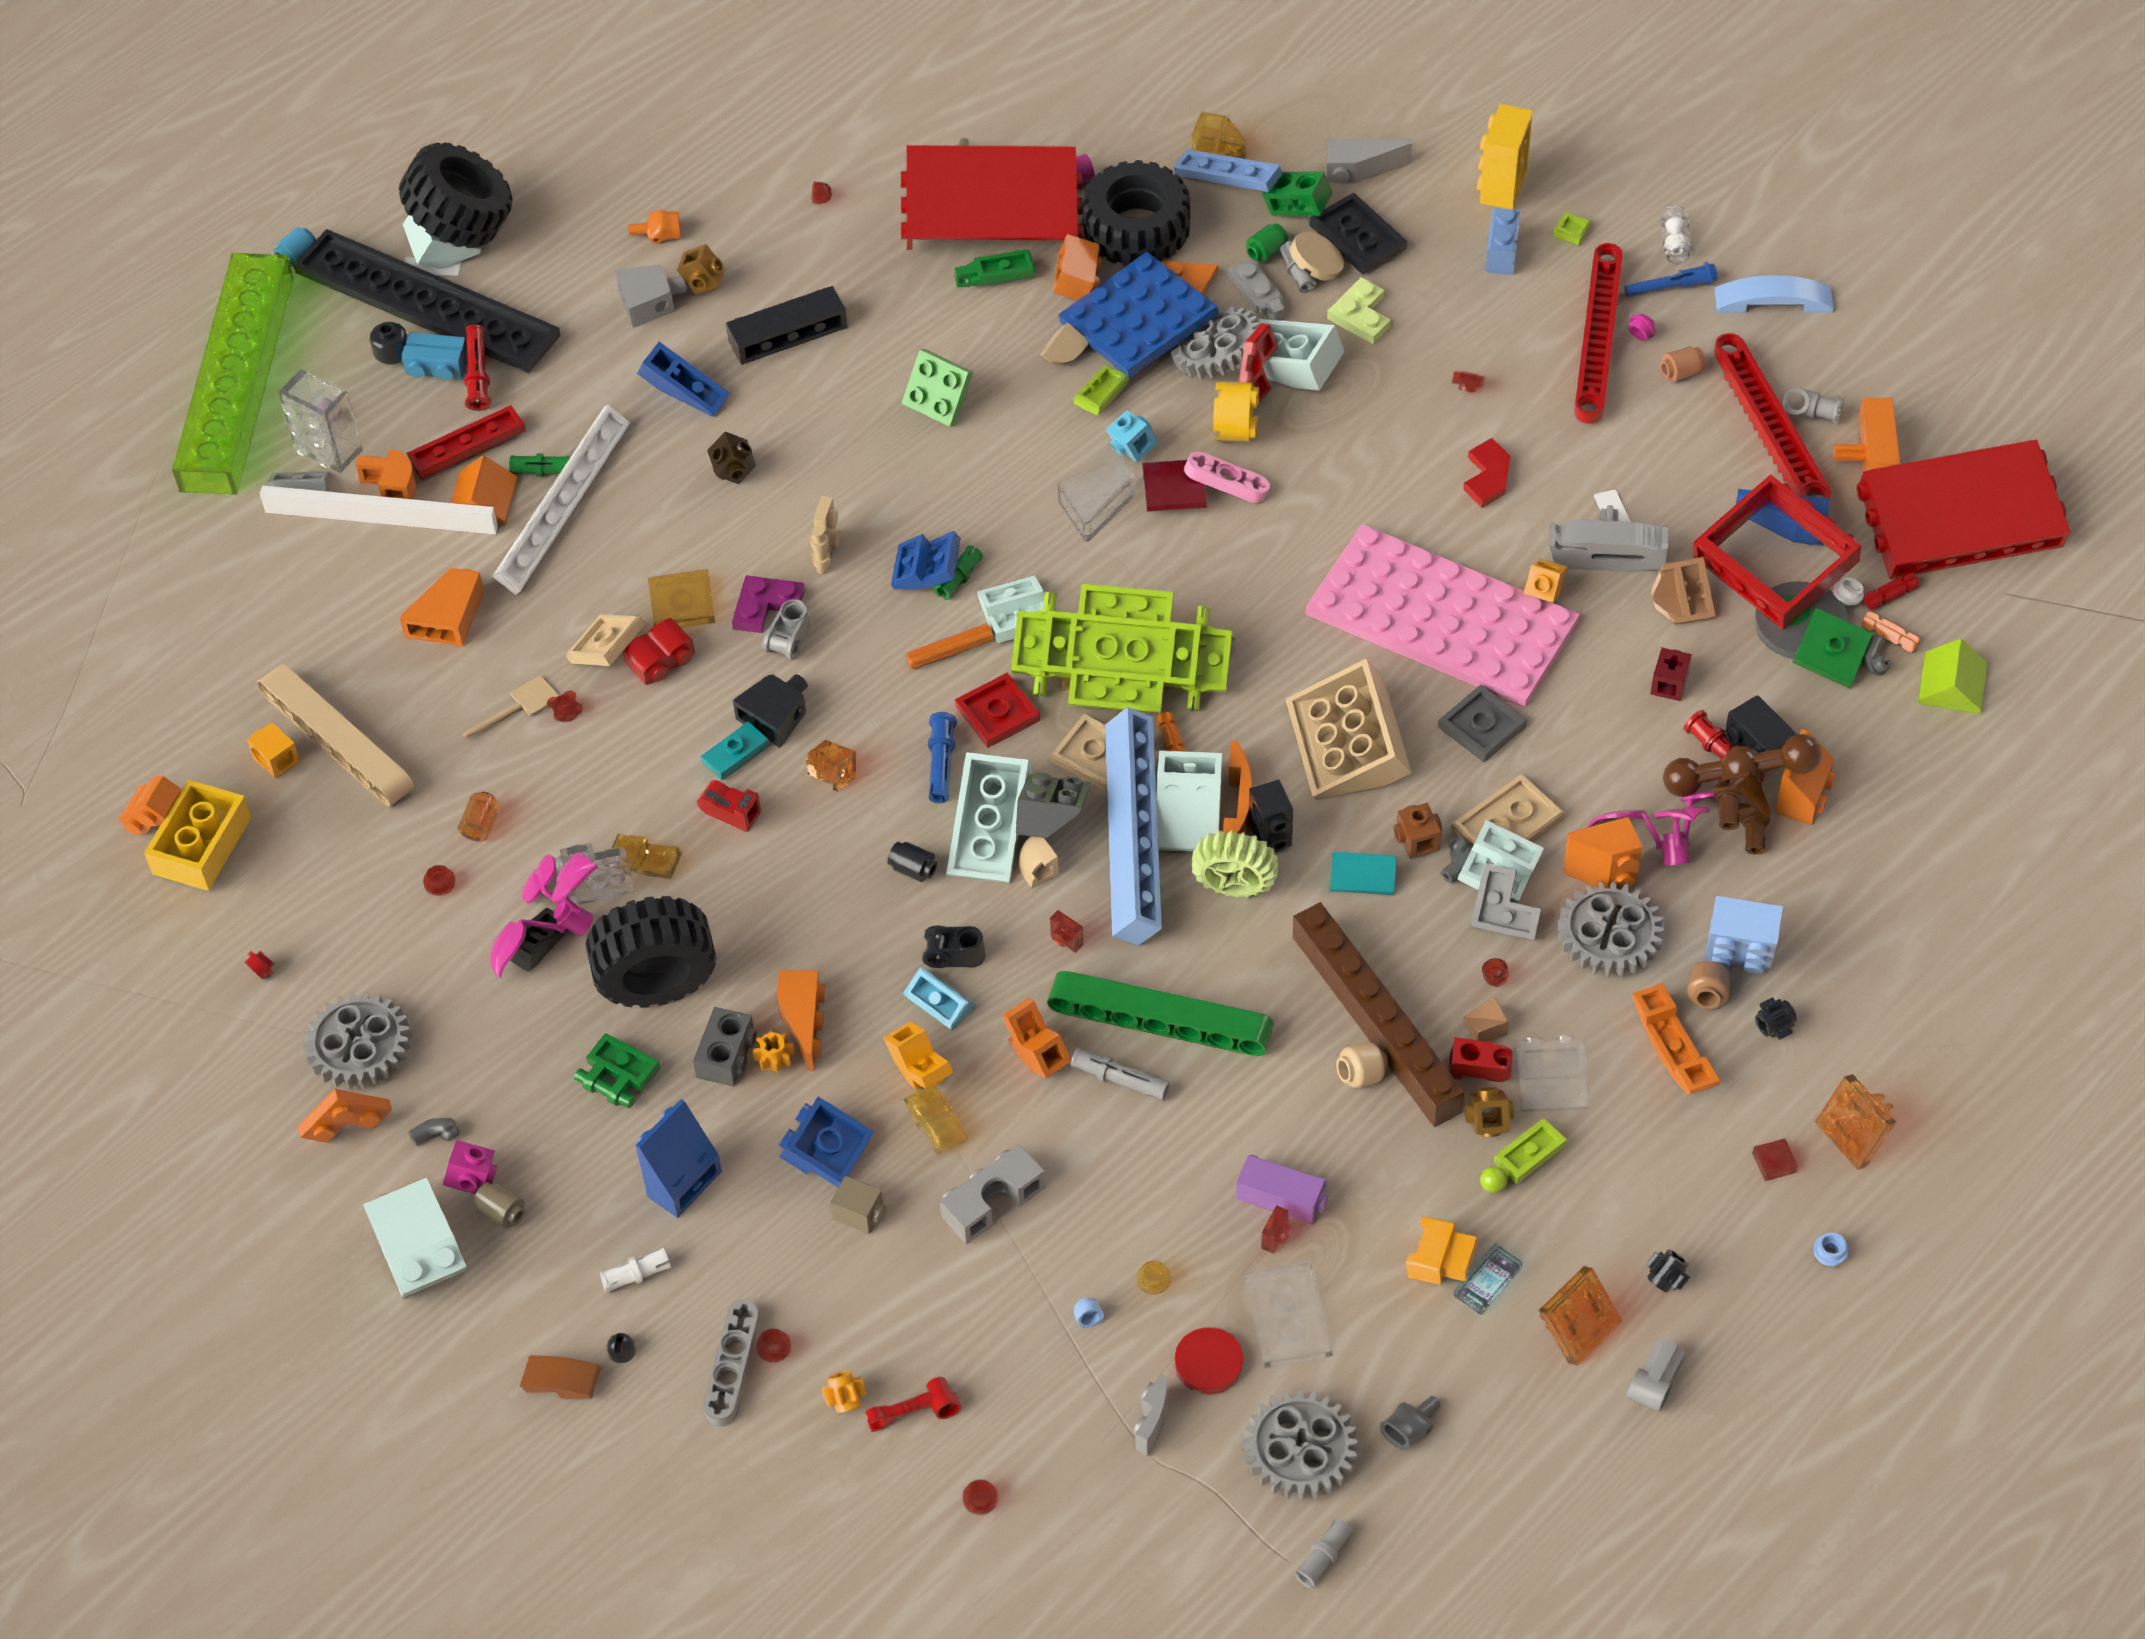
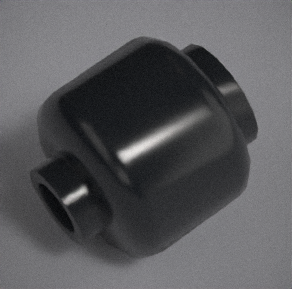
(388, 342)

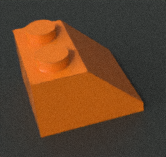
(1802, 794)
(1604, 854)

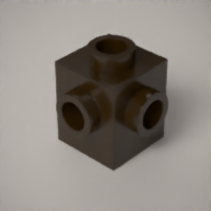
(731, 457)

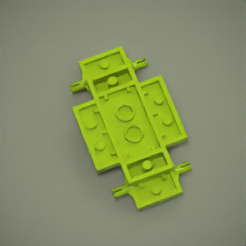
(1121, 649)

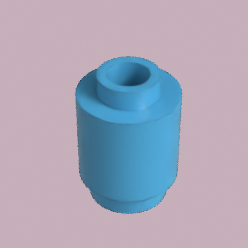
(295, 244)

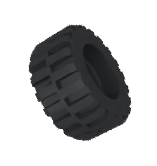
(1136, 187)
(455, 195)
(650, 951)

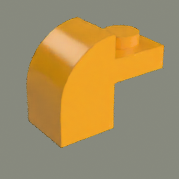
(916, 1057)

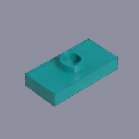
(734, 750)

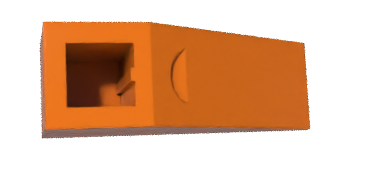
(798, 1004)

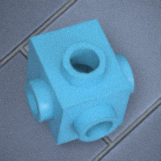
(1132, 436)

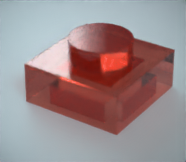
(1468, 381)
(1066, 931)
(1775, 1159)
(1276, 1230)

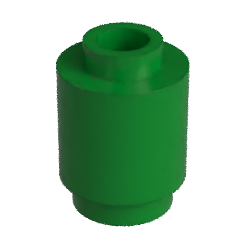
(1266, 242)

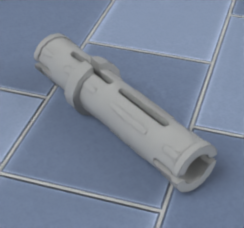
(1120, 1074)

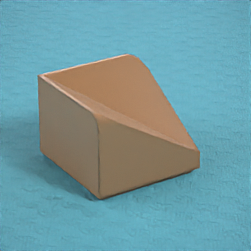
(1487, 1021)

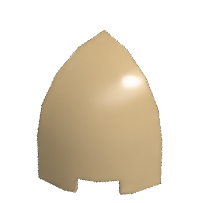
(1064, 345)
(1037, 861)

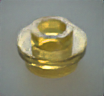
(1153, 1269)

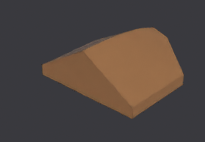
(1683, 592)

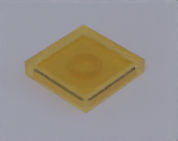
(682, 597)

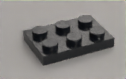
(1358, 233)

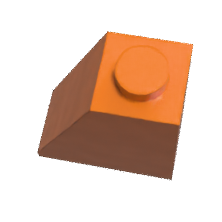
(445, 609)

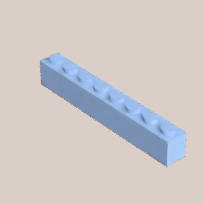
(1132, 827)

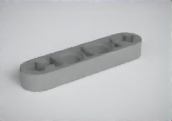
(731, 1362)

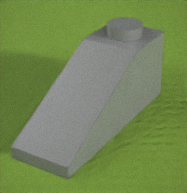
(1363, 158)

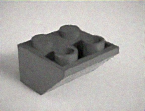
(1049, 803)

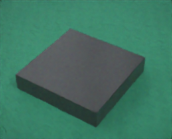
(1482, 723)

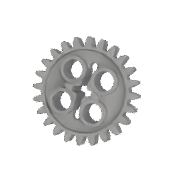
(1216, 344)
(1639, 938)
(357, 1040)
(1292, 1471)

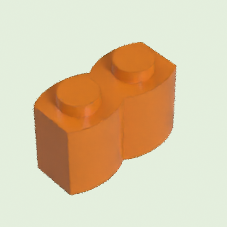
(149, 805)

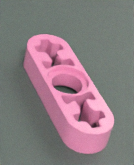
(1254, 485)

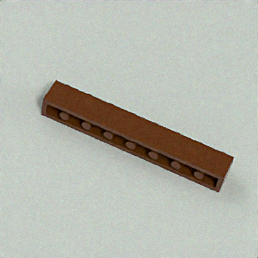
(1378, 1014)

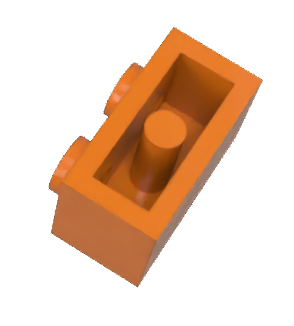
(1077, 268)

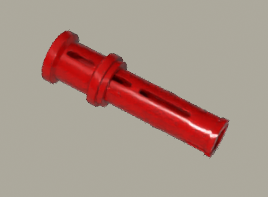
(476, 378)
(1711, 737)

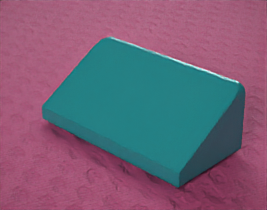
(1363, 873)

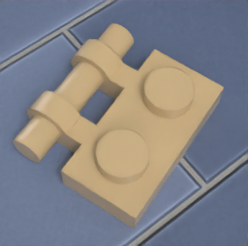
(824, 534)

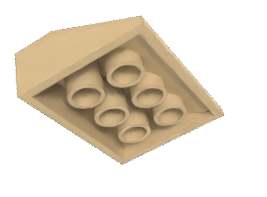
(1348, 733)

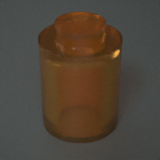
(479, 816)

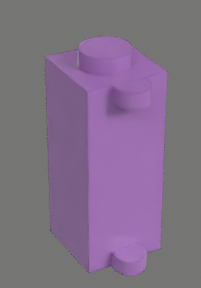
(1272, 1185)

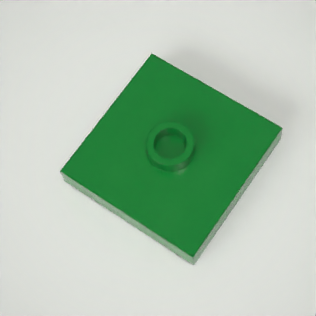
(1832, 648)

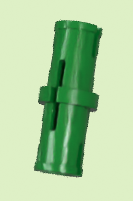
(537, 464)
(964, 566)

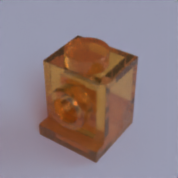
(832, 764)

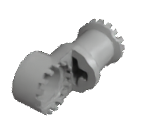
(1815, 405)

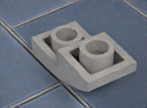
(1154, 1411)

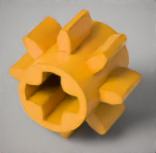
(773, 1051)
(844, 1391)

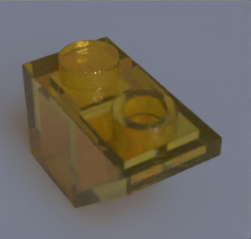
(1218, 136)

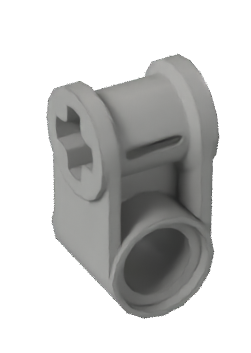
(788, 629)

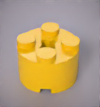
(1234, 411)

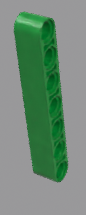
(1160, 1013)

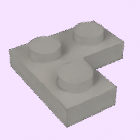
(1496, 912)

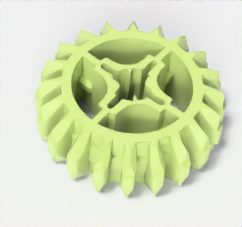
(1234, 864)

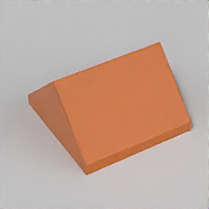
(486, 485)

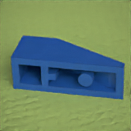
(681, 380)
(1780, 523)

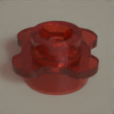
(568, 712)

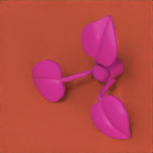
(1676, 843)
(567, 913)

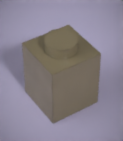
(857, 1205)

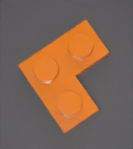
(340, 1109)

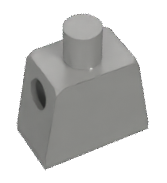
(647, 292)

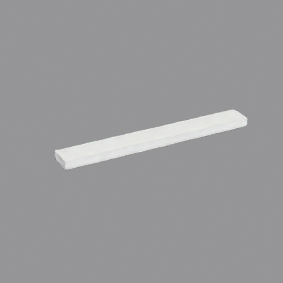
(561, 500)
(379, 509)

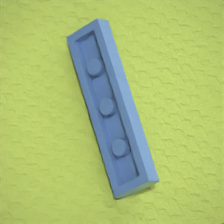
(1228, 170)

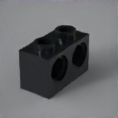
(1271, 815)

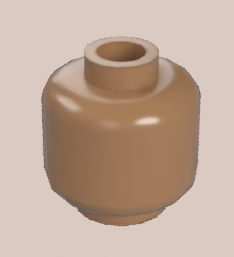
(1709, 984)

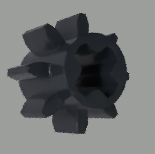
(1776, 1018)
(1667, 1270)

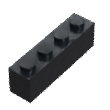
(786, 325)

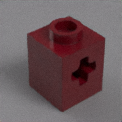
(1671, 668)

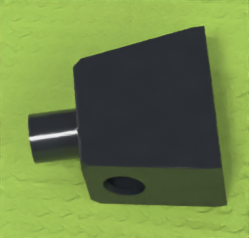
(773, 706)

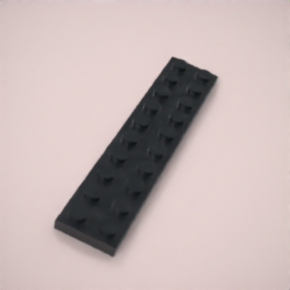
(425, 299)

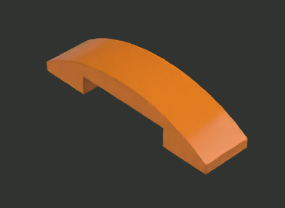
(1239, 775)
(1672, 1042)

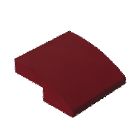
(1170, 487)

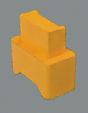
(1441, 1253)

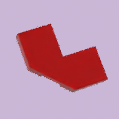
(1256, 352)
(1492, 480)

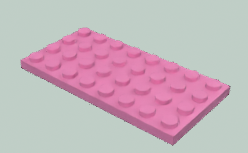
(1442, 615)

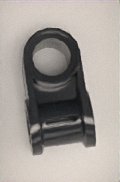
(952, 947)

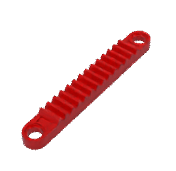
(1598, 333)
(1769, 418)

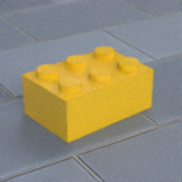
(1504, 156)
(198, 835)

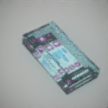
(1488, 1279)

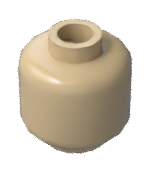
(1361, 1064)

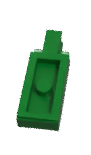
(995, 269)

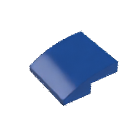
(925, 562)

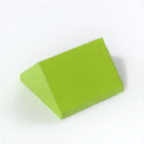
(1953, 678)

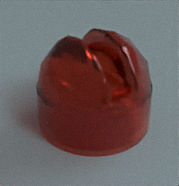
(820, 192)
(1490, 972)

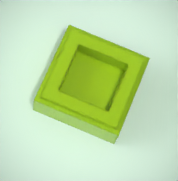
(1572, 228)

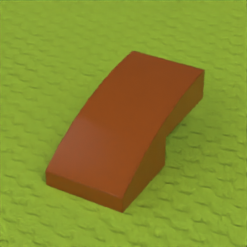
(561, 1375)

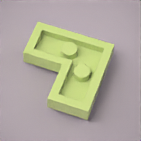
(1355, 311)

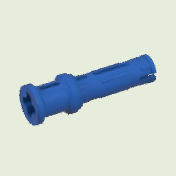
(941, 745)

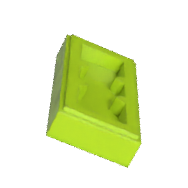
(1101, 390)

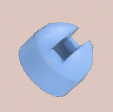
(1088, 1312)

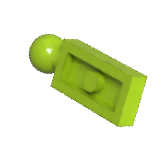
(1523, 1156)

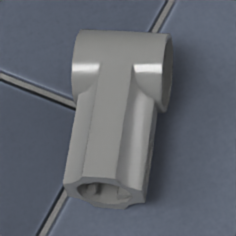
(1654, 1381)

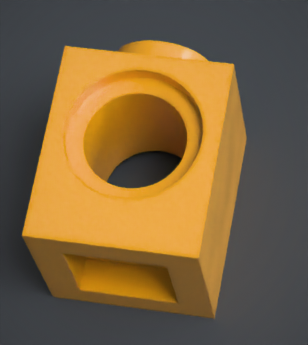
(1545, 580)
(273, 750)

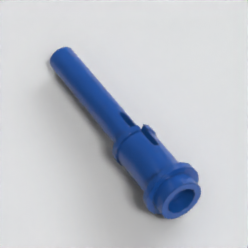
(1685, 278)

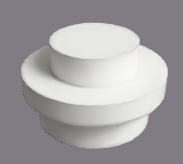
(1848, 591)

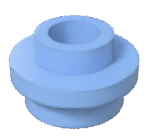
(1831, 1241)

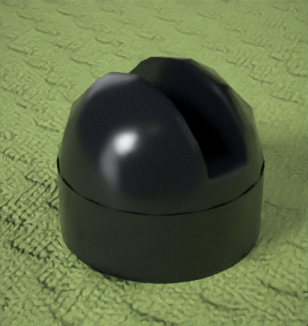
(627, 1348)

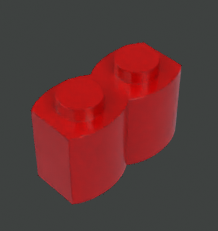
(659, 651)

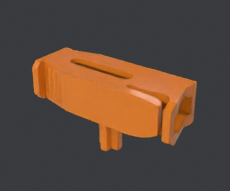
(1877, 436)

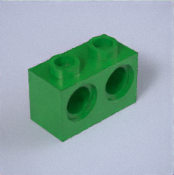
(1299, 194)

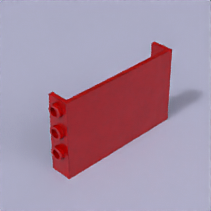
(990, 193)
(1963, 508)

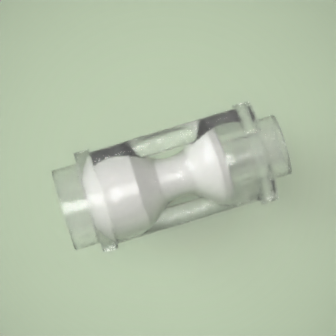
(1676, 246)

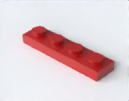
(466, 442)

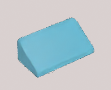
(939, 998)

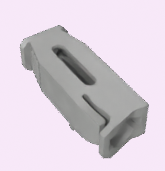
(1608, 544)

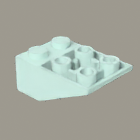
(1187, 798)

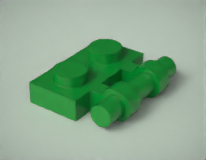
(621, 1062)

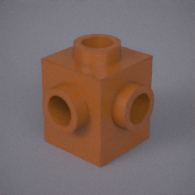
(1418, 830)

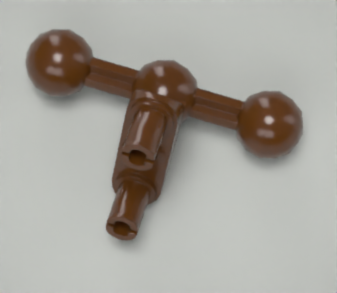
(1739, 790)

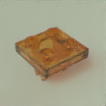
(1856, 1121)
(1580, 1315)

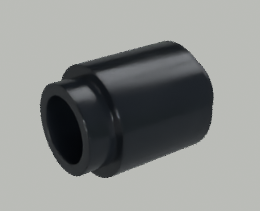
(912, 861)

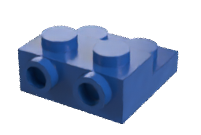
(825, 1141)

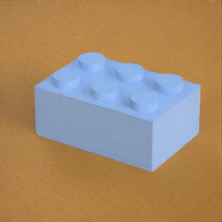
(1743, 934)

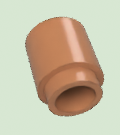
(1682, 363)

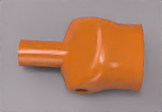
(659, 226)

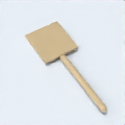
(530, 696)

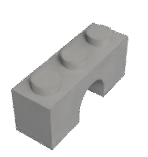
(1011, 1174)

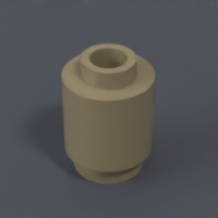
(499, 1204)

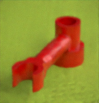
(939, 1398)

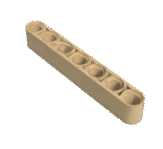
(335, 735)

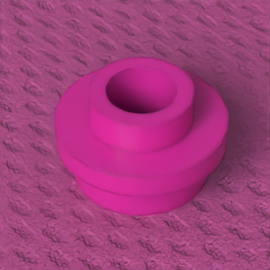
(1641, 327)

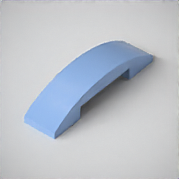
(1773, 290)

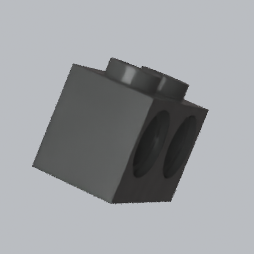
(719, 1045)

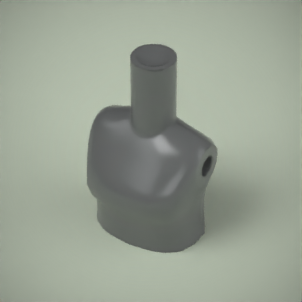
(1409, 1423)

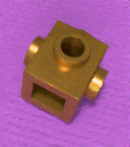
(701, 269)
(1492, 1122)

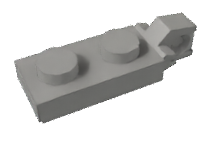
(1257, 289)

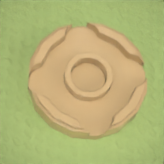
(1317, 255)

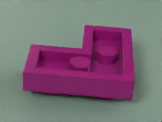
(760, 596)

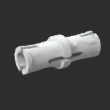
(635, 1270)

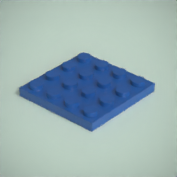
(1139, 314)

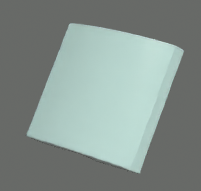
(1003, 602)
(1501, 849)

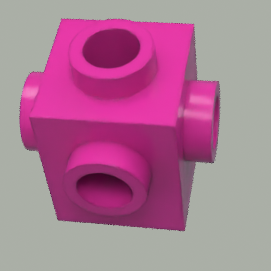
(469, 1167)

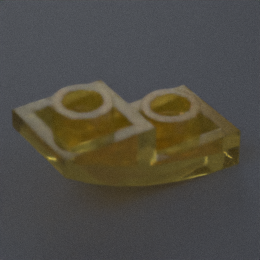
(649, 858)
(937, 1118)

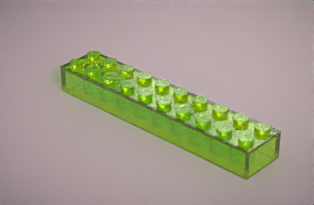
(233, 374)

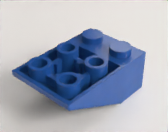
(677, 1159)

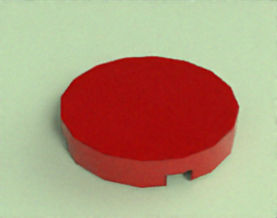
(1209, 1360)

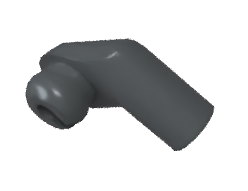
(1872, 657)
(1459, 854)
(433, 1126)

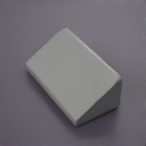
(301, 480)

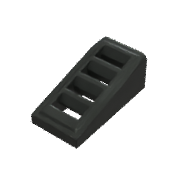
(530, 955)

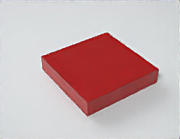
(997, 710)

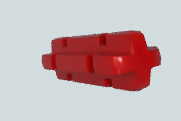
(1891, 591)

